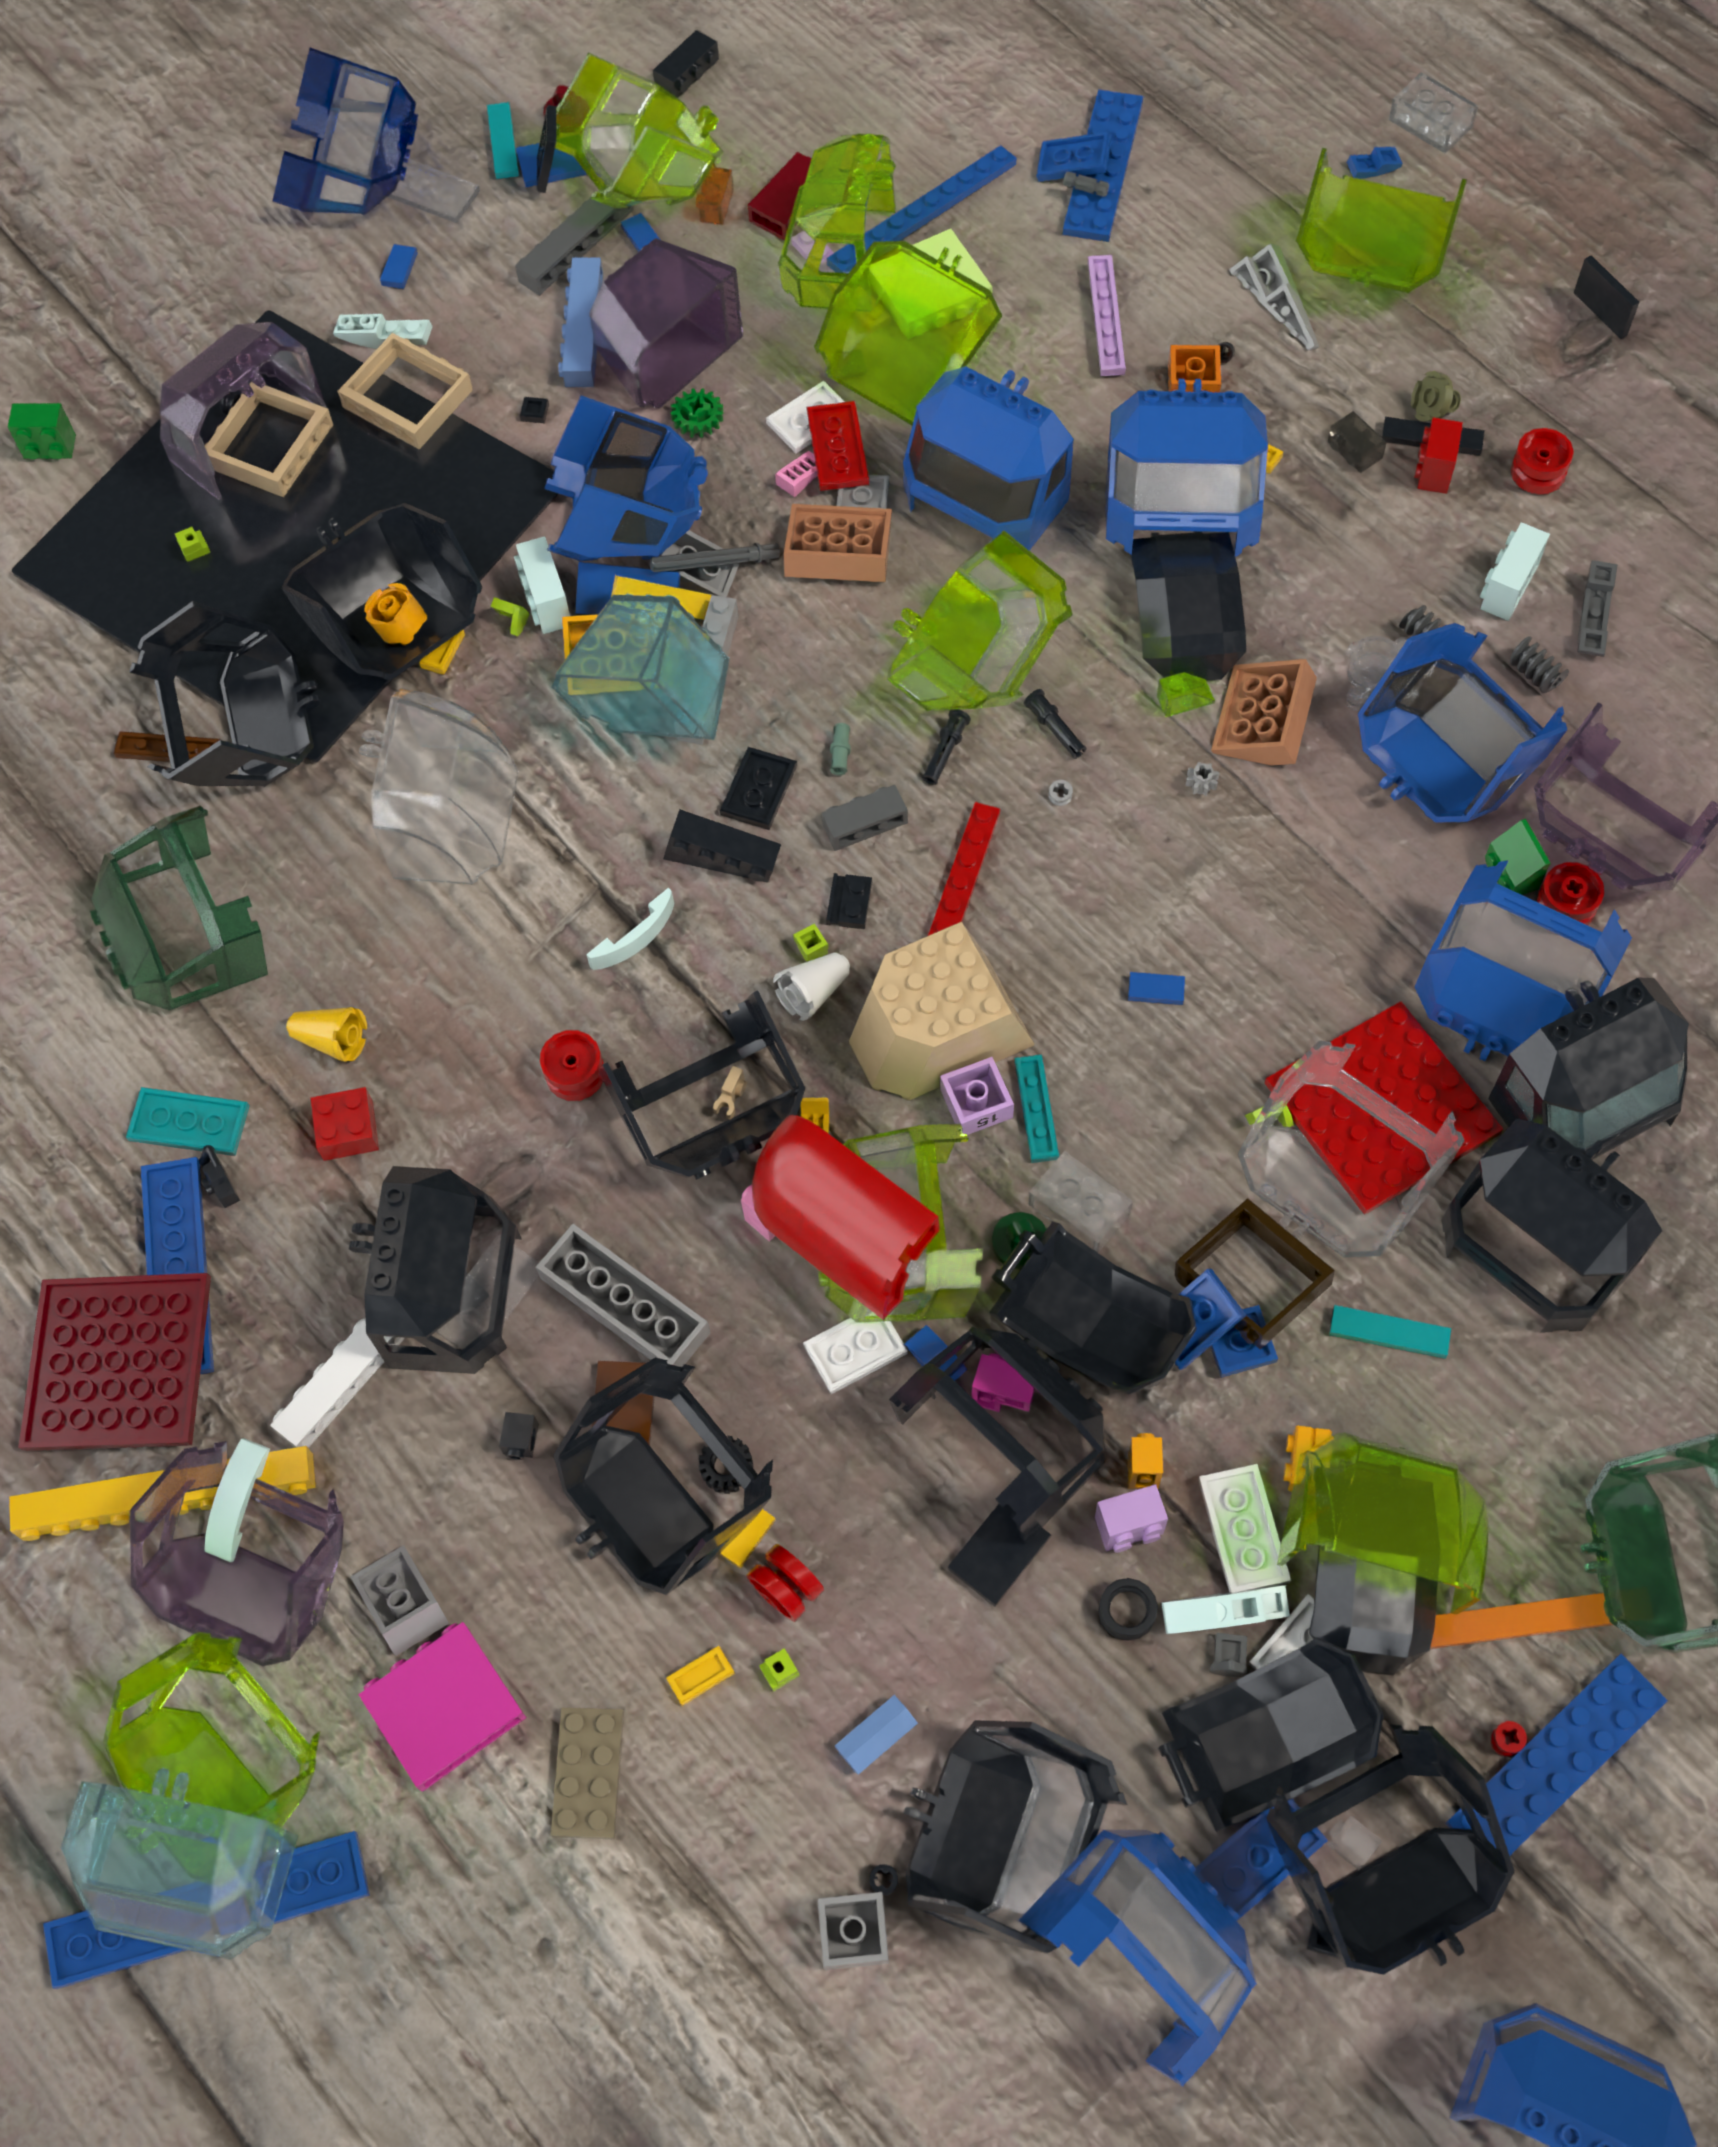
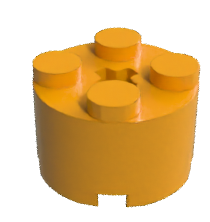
(395, 614)

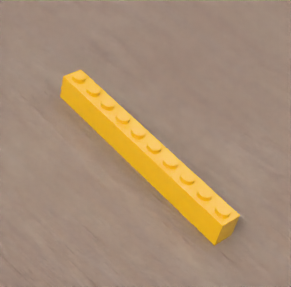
(110, 1500)

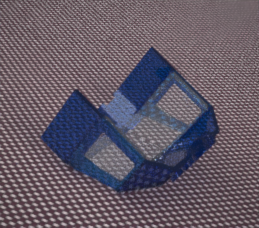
(361, 135)

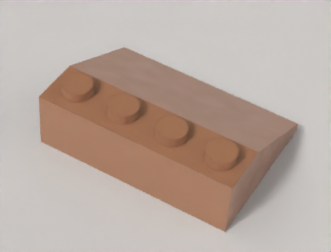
(837, 542)
(1265, 712)

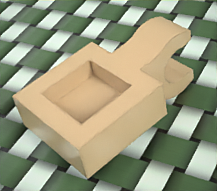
(733, 1087)

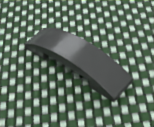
(1596, 608)

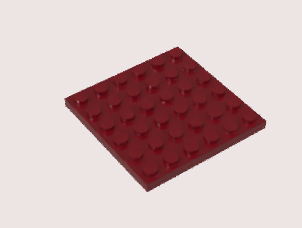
(116, 1362)

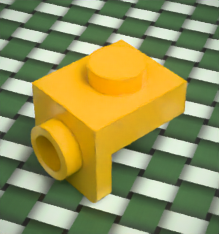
(816, 1111)

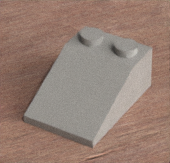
(708, 579)
(399, 1600)

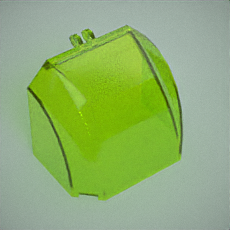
(1376, 231)
(903, 325)
(1390, 1512)

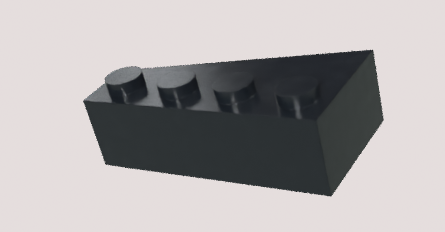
(720, 848)

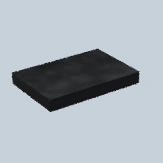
(546, 148)
(1606, 297)
(758, 788)
(996, 1555)

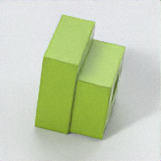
(192, 543)
(808, 937)
(777, 1680)

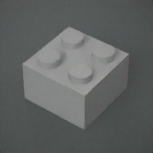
(853, 1931)

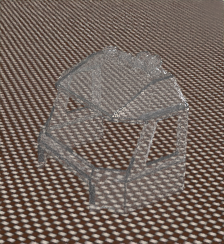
(1299, 1184)

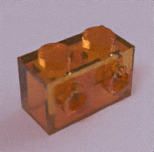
(715, 196)

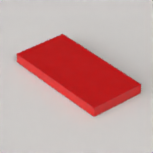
(837, 446)

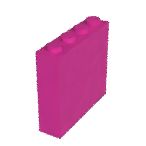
(441, 1705)

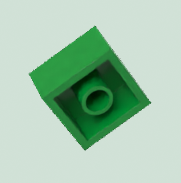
(41, 430)

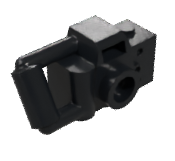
(217, 1179)

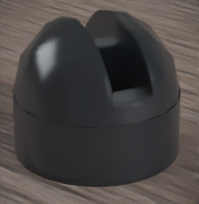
(1231, 352)

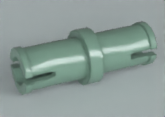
(840, 749)

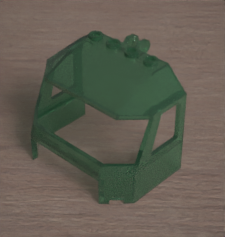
(233, 938)
(1636, 1551)

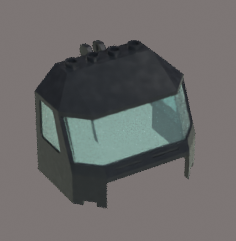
(1601, 1068)

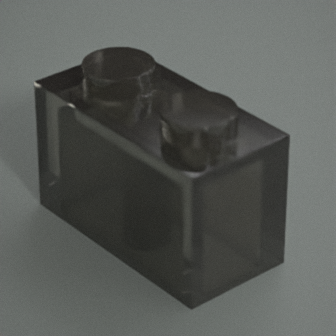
(1356, 442)

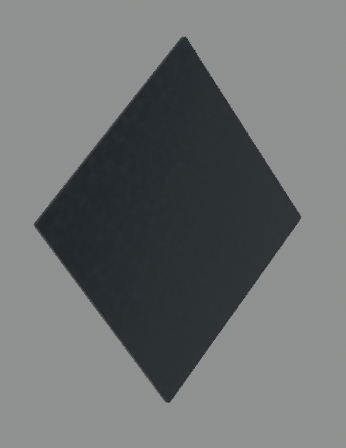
(126, 574)

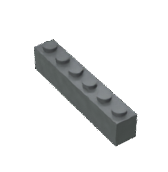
(568, 241)

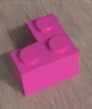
(1000, 1384)

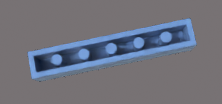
(579, 347)

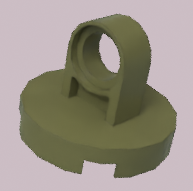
(1434, 397)

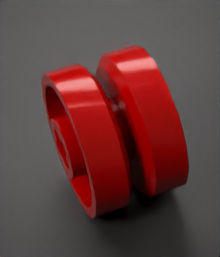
(1542, 461)
(1572, 891)
(572, 1065)
(785, 1582)

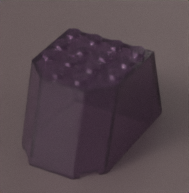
(665, 319)

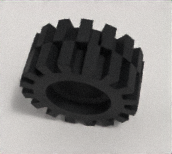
(715, 1479)

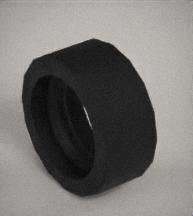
(1138, 1588)

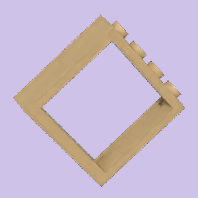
(393, 347)
(294, 460)

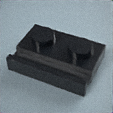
(849, 901)

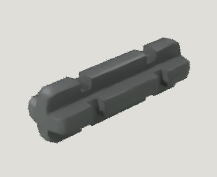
(1086, 184)

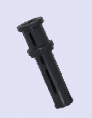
(1048, 715)
(949, 738)

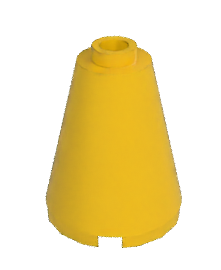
(330, 1031)

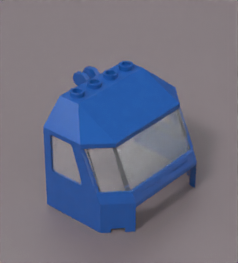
(1186, 465)
(1507, 964)
(1165, 1926)
(1569, 2085)

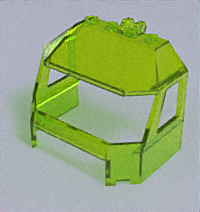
(832, 208)
(189, 1743)

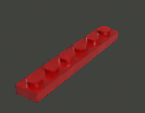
(966, 867)

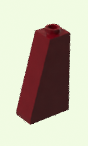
(775, 202)

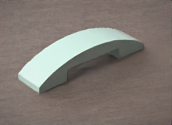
(609, 954)
(232, 1499)

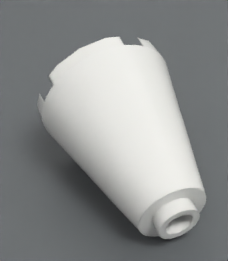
(810, 984)

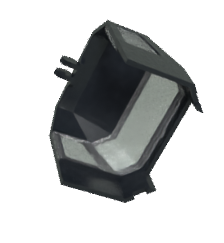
(1005, 1826)

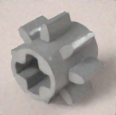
(1202, 778)

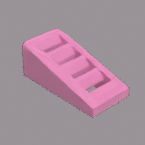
(784, 475)

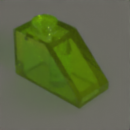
(1183, 693)

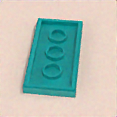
(187, 1121)

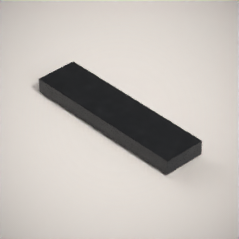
(1411, 434)

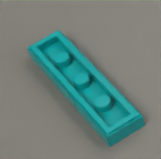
(502, 140)
(1036, 1108)
(1390, 1331)

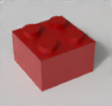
(1438, 455)
(344, 1123)

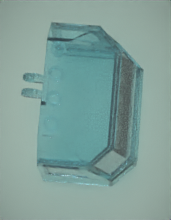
(175, 1867)

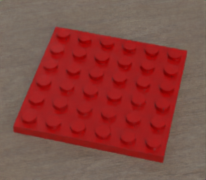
(1410, 1072)

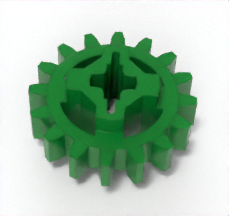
(697, 412)

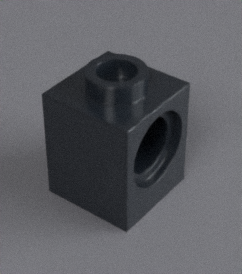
(518, 1435)

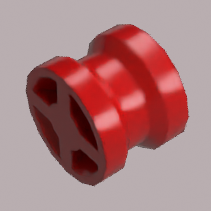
(1503, 1743)

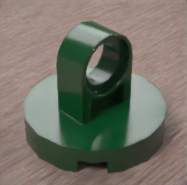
(1007, 1233)

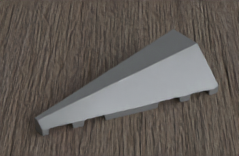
(1273, 285)

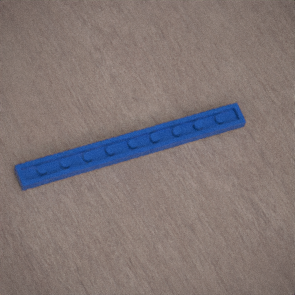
(929, 205)

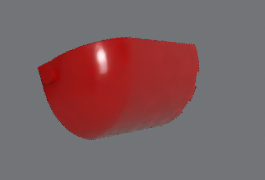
(840, 1213)

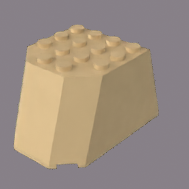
(934, 1013)

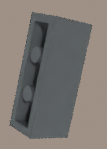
(864, 817)

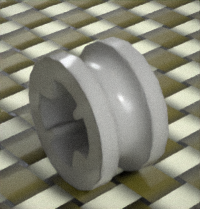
(1060, 784)

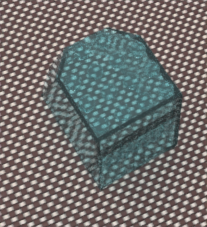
(646, 670)

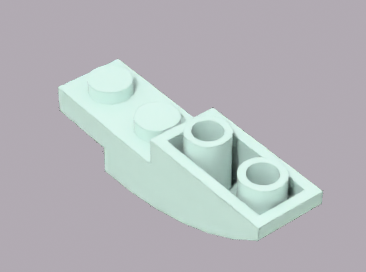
(373, 329)
(1225, 1609)

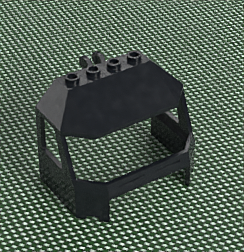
(258, 692)
(752, 1031)
(1564, 1206)
(422, 1268)
(1033, 1493)
(635, 1497)
(1415, 1892)

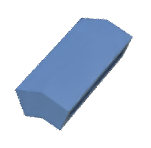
(876, 1734)

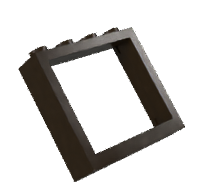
(1283, 1243)

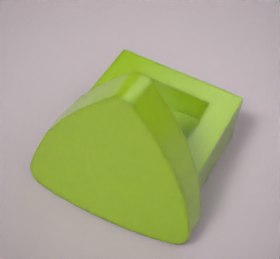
(517, 613)
(1285, 1117)

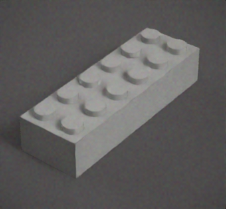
(622, 1298)

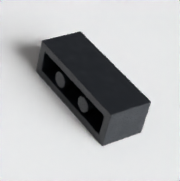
(686, 63)

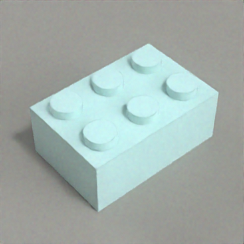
(1513, 571)
(541, 584)

